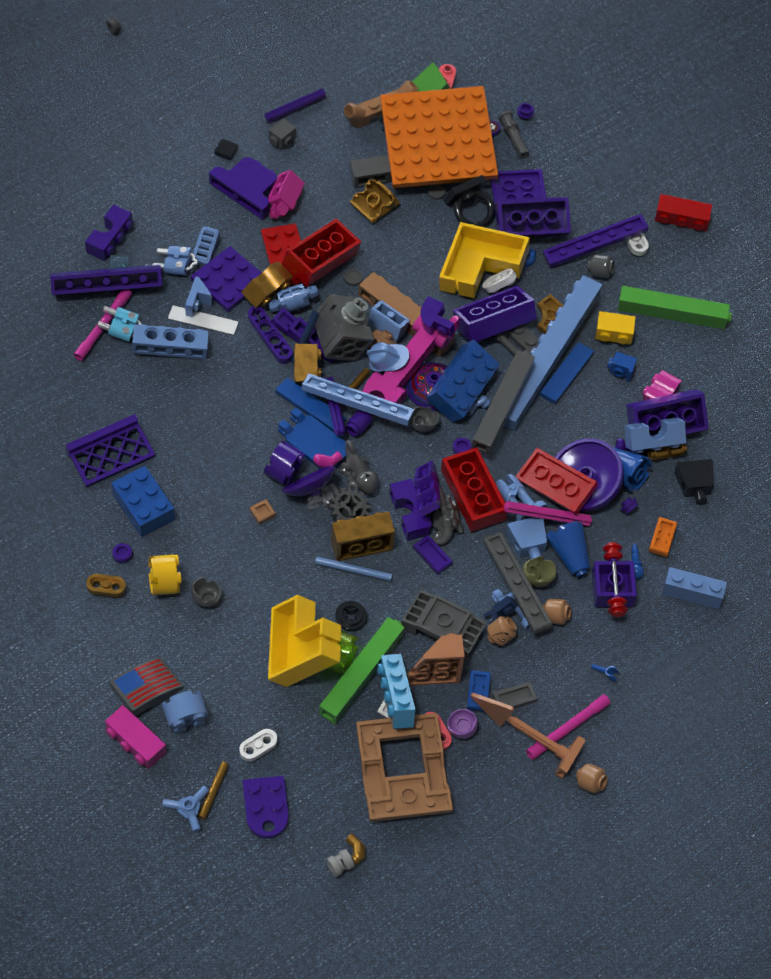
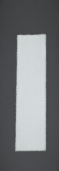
(204, 320)

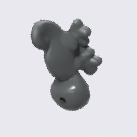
(358, 471)
(446, 520)

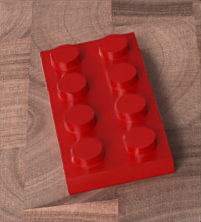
(276, 243)
(556, 481)

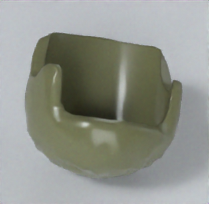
(539, 571)

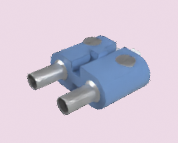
(177, 260)

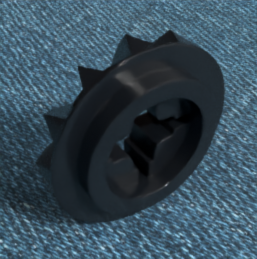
(350, 607)

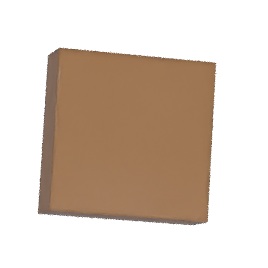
(262, 512)

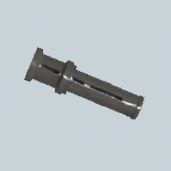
(511, 129)

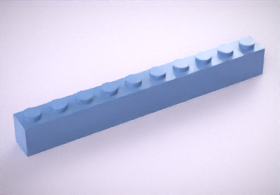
(555, 342)

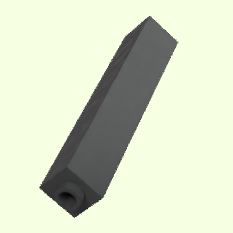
(503, 402)

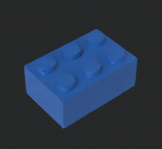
(143, 501)

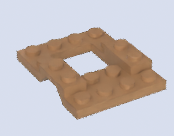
(405, 794)

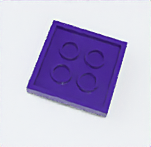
(518, 185)
(227, 277)

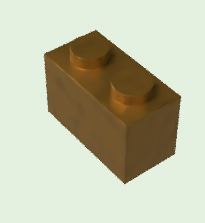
(306, 361)

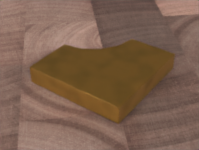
(548, 309)

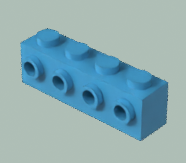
(396, 691)

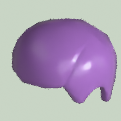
(462, 723)

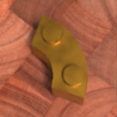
(267, 284)

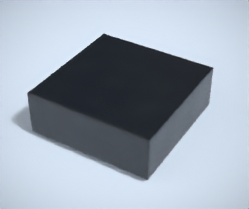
(226, 149)

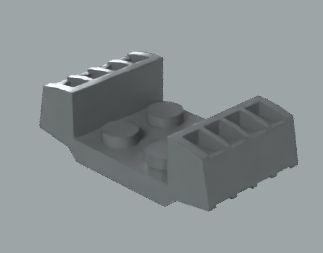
(441, 617)

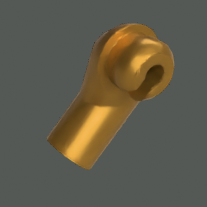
(358, 848)

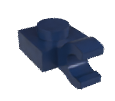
(502, 608)

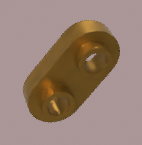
(106, 583)

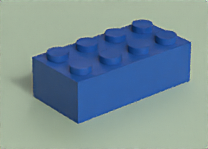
(462, 381)

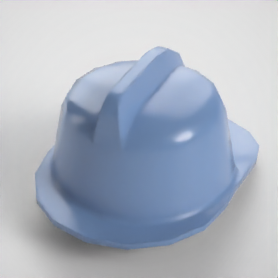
(387, 357)

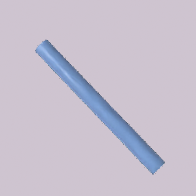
(353, 568)

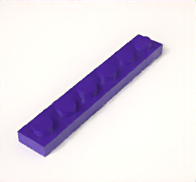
(595, 240)

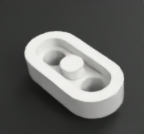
(637, 242)
(500, 280)
(257, 745)

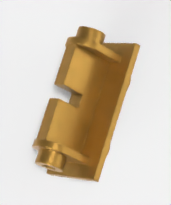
(666, 452)

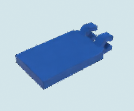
(311, 437)

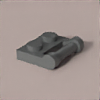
(520, 336)

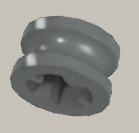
(113, 25)

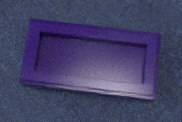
(432, 555)

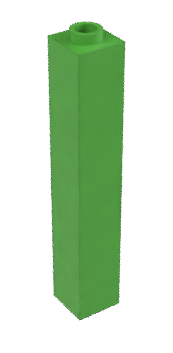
(674, 307)
(361, 671)

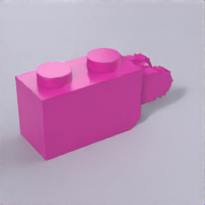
(285, 194)

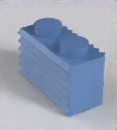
(387, 318)

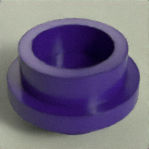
(525, 111)
(628, 504)

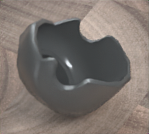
(424, 419)
(206, 592)

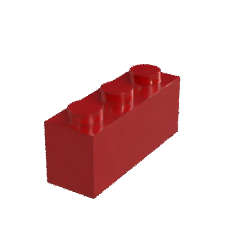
(683, 212)

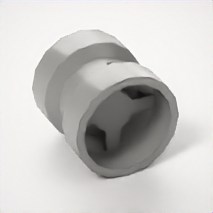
(340, 862)

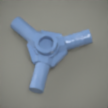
(188, 807)

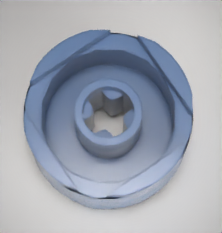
(185, 710)

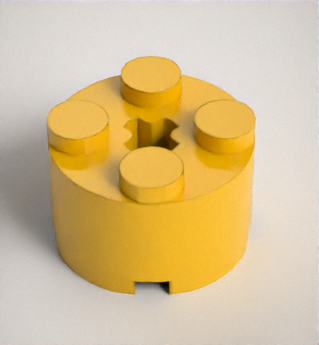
(164, 575)

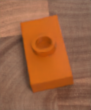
(662, 537)

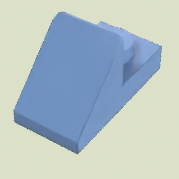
(198, 295)

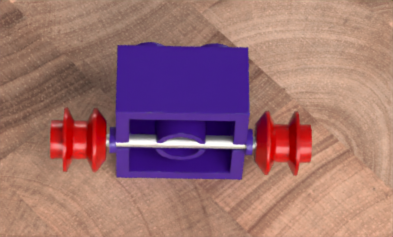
(614, 581)

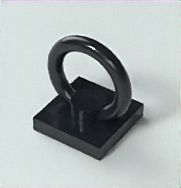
(466, 192)

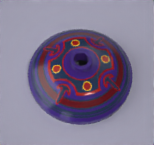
(421, 383)

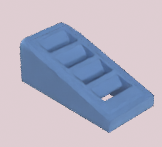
(209, 235)

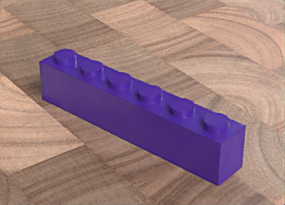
(105, 279)

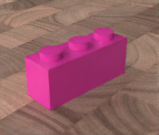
(135, 737)

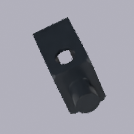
(695, 478)

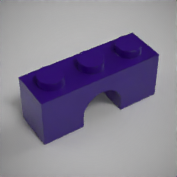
(103, 243)
(404, 496)

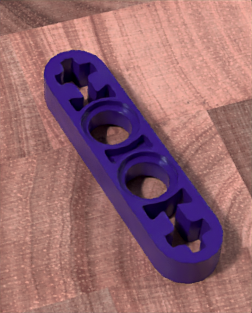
(273, 333)

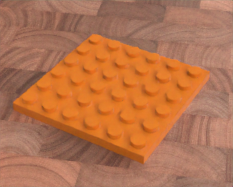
(438, 136)

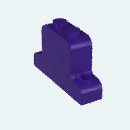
(246, 184)

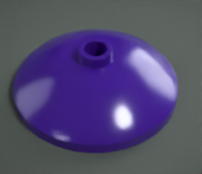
(310, 483)

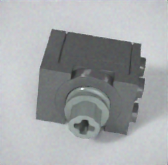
(343, 327)

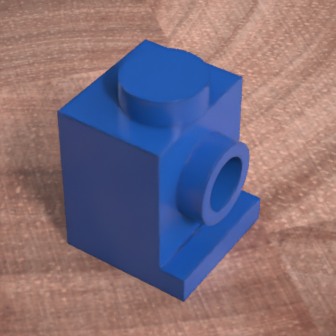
(622, 365)

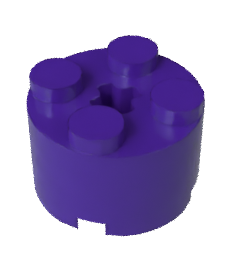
(284, 462)

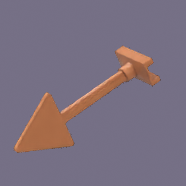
(501, 712)

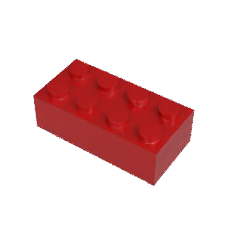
(321, 252)
(473, 489)

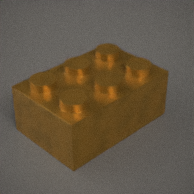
(362, 536)

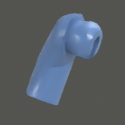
(480, 401)

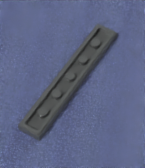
(517, 583)

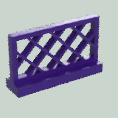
(105, 435)

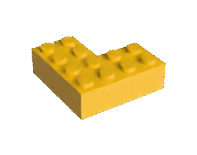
(480, 250)
(299, 642)

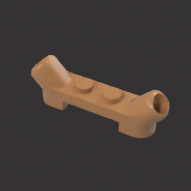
(360, 114)

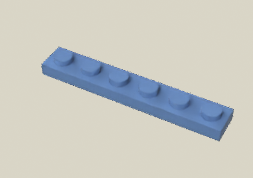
(357, 399)

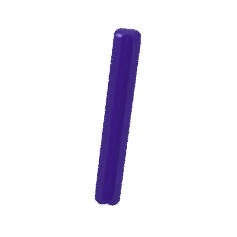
(295, 105)
(336, 415)

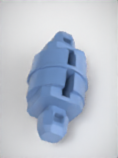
(293, 298)

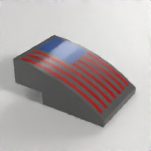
(145, 685)

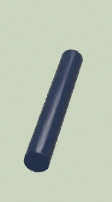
(308, 329)

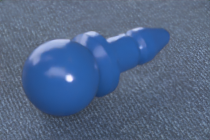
(639, 571)

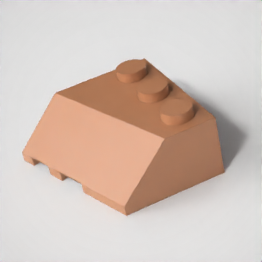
(440, 663)

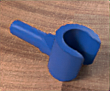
(608, 671)

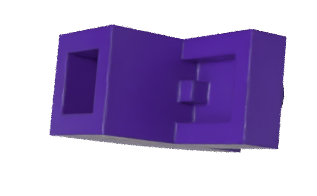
(431, 317)

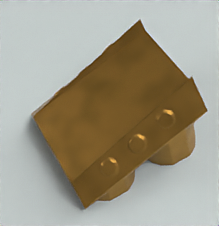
(374, 200)

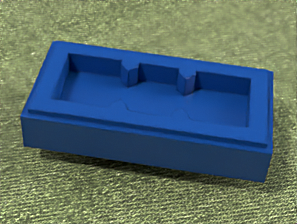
(478, 684)

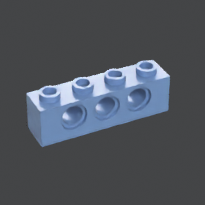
(162, 346)

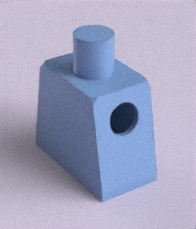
(527, 537)

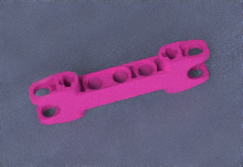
(391, 383)

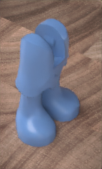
(515, 489)

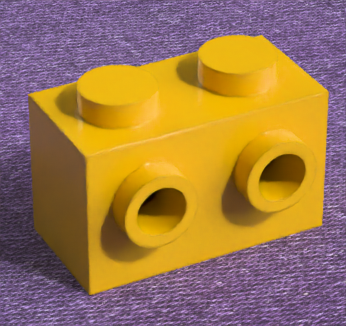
(615, 327)

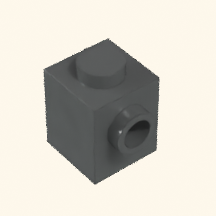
(282, 134)

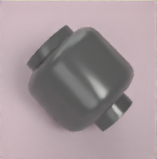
(601, 266)

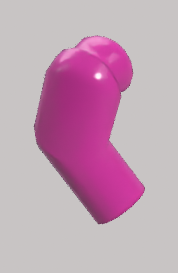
(323, 460)

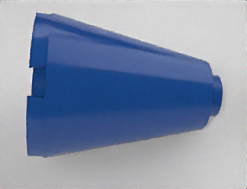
(634, 469)
(571, 547)

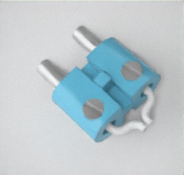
(122, 324)

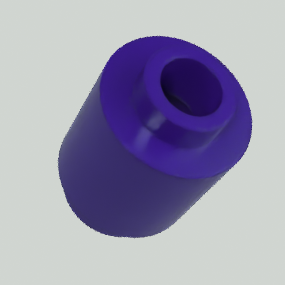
(358, 423)

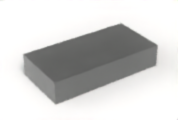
(517, 695)

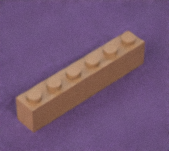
(376, 288)

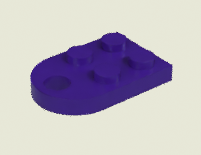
(265, 804)

